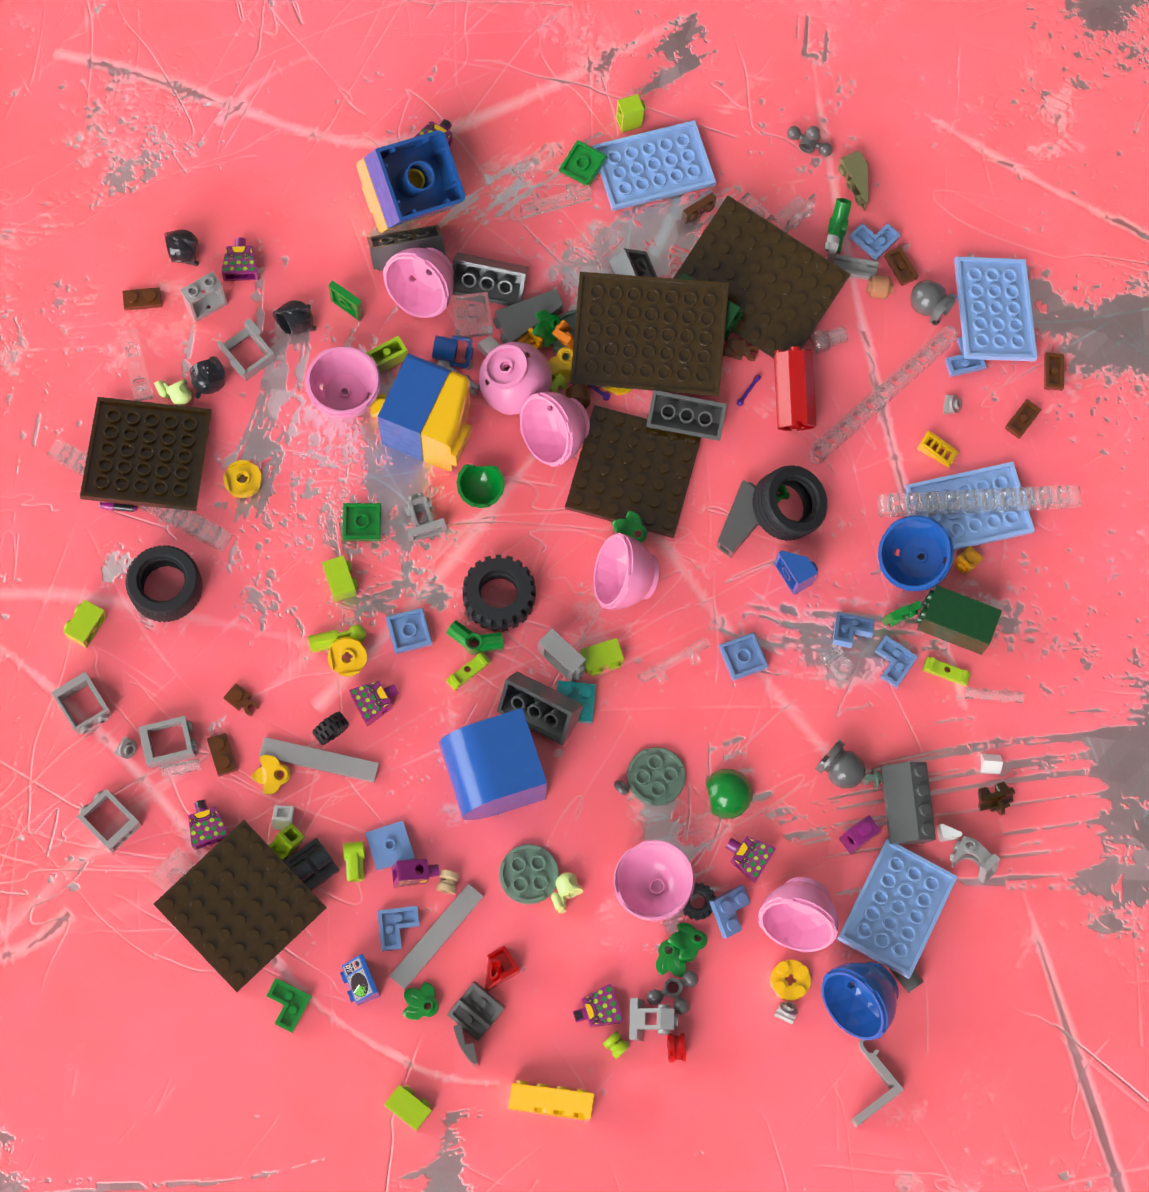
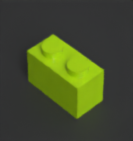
(630, 113)
(389, 354)
(339, 578)
(84, 623)
(602, 657)
(408, 1107)

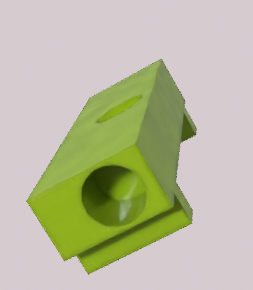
(955, 675)
(461, 677)

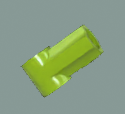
(354, 855)

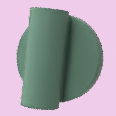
(874, 777)

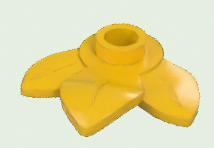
(562, 366)
(268, 775)

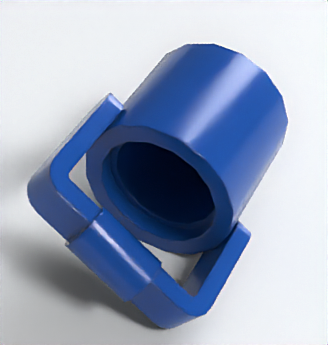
(446, 349)

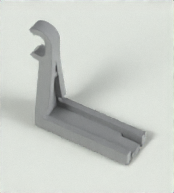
(856, 267)
(887, 1078)

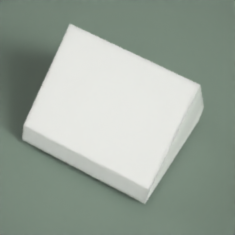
(991, 764)

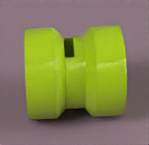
(616, 1044)

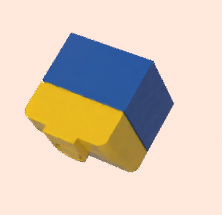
(410, 180)
(427, 413)

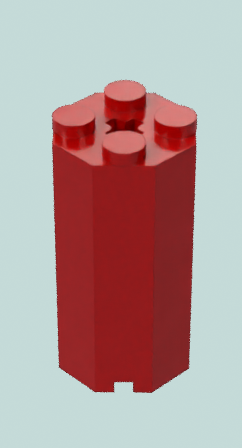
(795, 389)

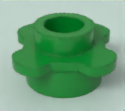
(784, 494)

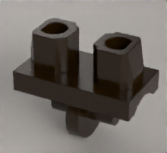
(995, 801)

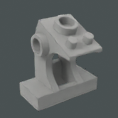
(417, 504)
(987, 863)
(666, 1019)

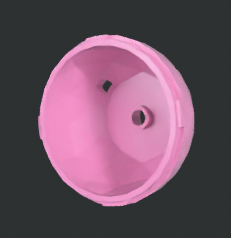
(433, 281)
(338, 371)
(511, 388)
(556, 432)
(624, 573)
(800, 915)

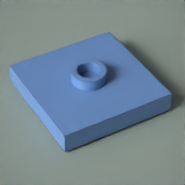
(409, 631)
(743, 656)
(389, 845)

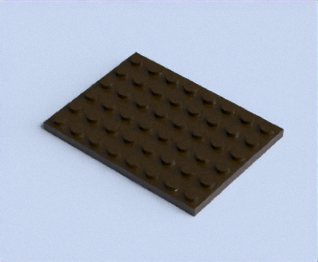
(768, 276)
(649, 333)

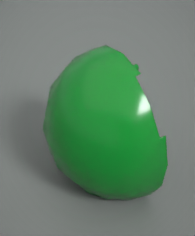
(480, 485)
(729, 793)

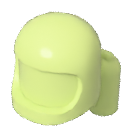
(178, 391)
(567, 888)

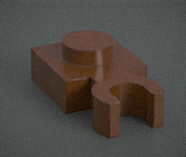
(737, 349)
(240, 698)

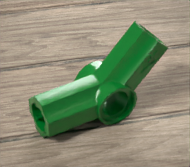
(839, 220)
(464, 636)

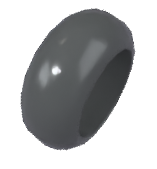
(621, 787)

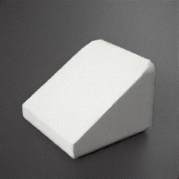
(487, 345)
(282, 817)
(947, 833)

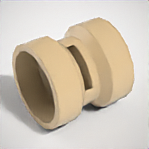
(447, 882)

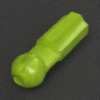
(322, 641)

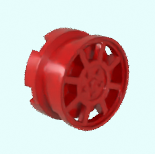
(676, 1047)

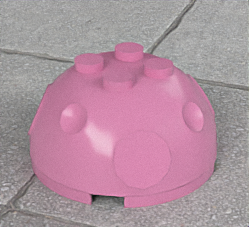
(654, 880)

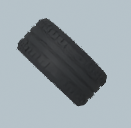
(812, 496)
(161, 557)

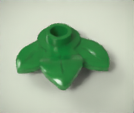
(546, 326)
(630, 525)
(685, 941)
(670, 962)
(418, 1000)

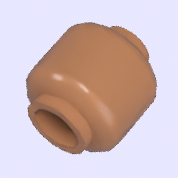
(879, 286)

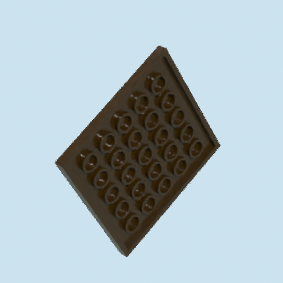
(146, 454)
(632, 470)
(240, 905)

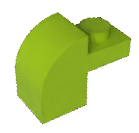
(287, 841)

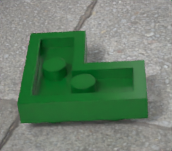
(900, 614)
(294, 1004)

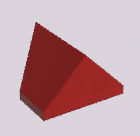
(500, 968)

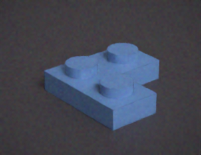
(875, 244)
(958, 365)
(849, 625)
(899, 658)
(725, 910)
(392, 921)

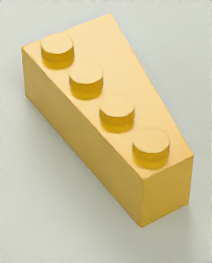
(551, 1101)

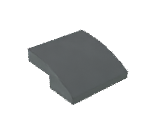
(476, 1010)
(468, 1049)

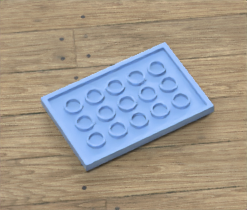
(655, 165)
(995, 309)
(979, 528)
(897, 908)

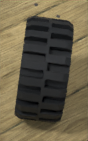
(499, 569)

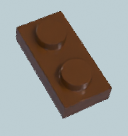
(695, 210)
(901, 266)
(142, 299)
(1054, 371)
(1023, 418)
(222, 754)

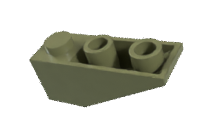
(855, 172)

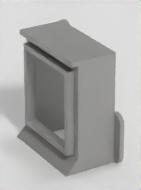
(254, 332)

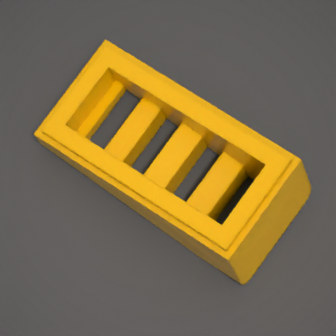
(929, 436)

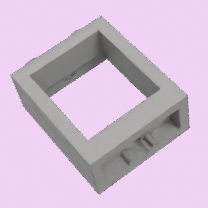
(197, 302)
(562, 656)
(73, 687)
(151, 760)
(122, 834)

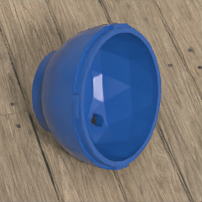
(914, 537)
(864, 1008)

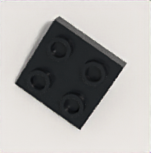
(312, 864)

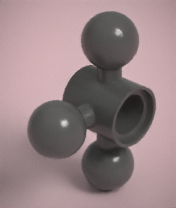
(810, 140)
(681, 1005)

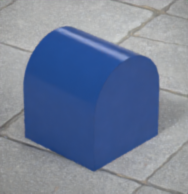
(493, 766)

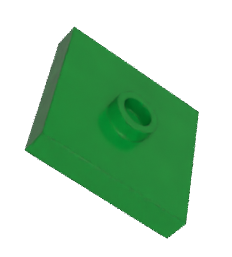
(583, 163)
(346, 300)
(361, 522)

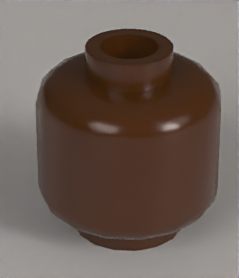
(580, 393)

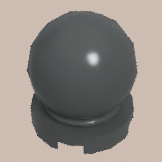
(931, 300)
(843, 767)

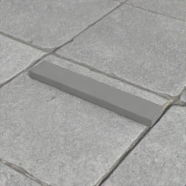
(320, 760)
(436, 936)

